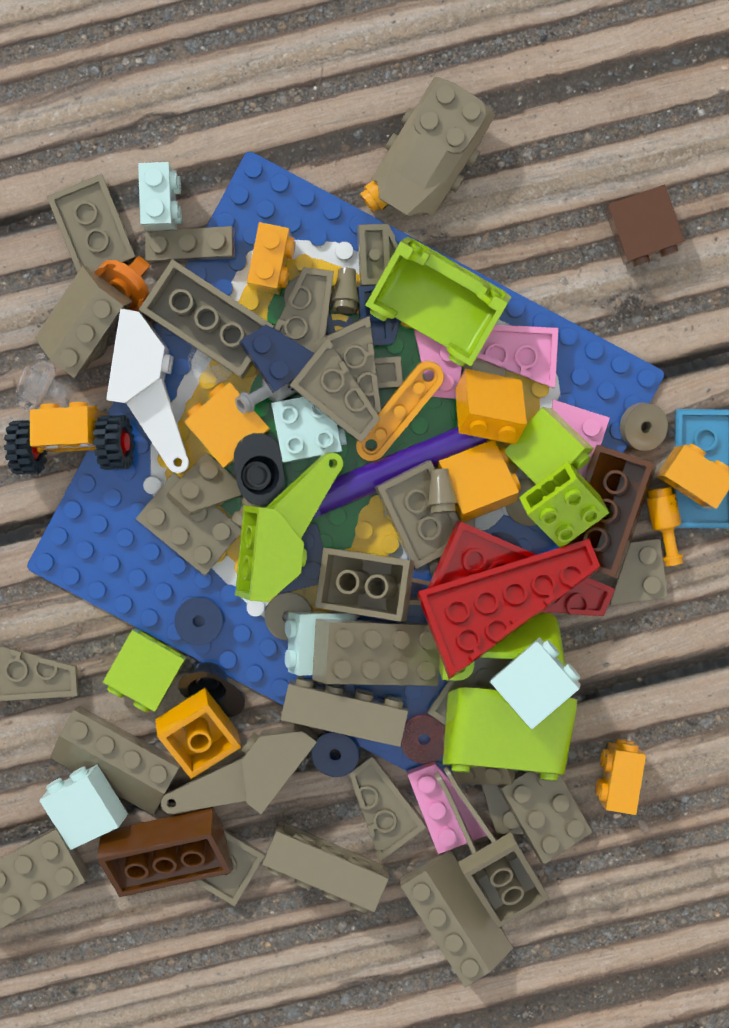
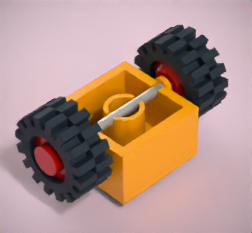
(68, 430)

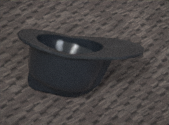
(259, 468)
(215, 680)

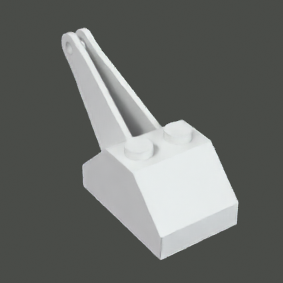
(138, 380)

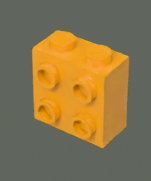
(269, 259)
(490, 406)
(221, 424)
(481, 480)
(621, 776)

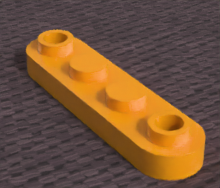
(401, 409)

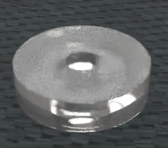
(205, 373)

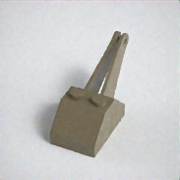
(366, 584)
(251, 777)
(497, 871)

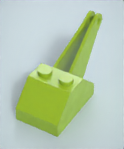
(271, 535)

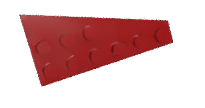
(476, 551)
(487, 607)

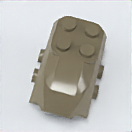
(432, 148)

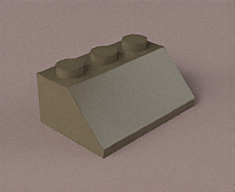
(81, 322)

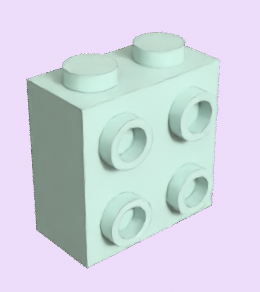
(158, 196)
(305, 430)
(301, 638)
(536, 682)
(83, 806)

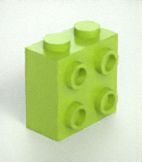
(548, 445)
(564, 504)
(144, 670)

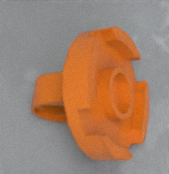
(127, 279)

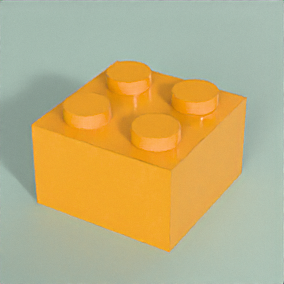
(696, 476)
(197, 733)

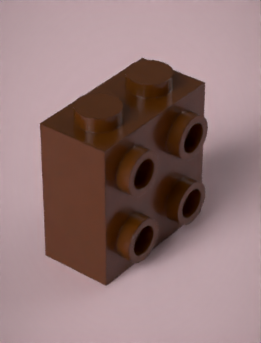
(644, 226)

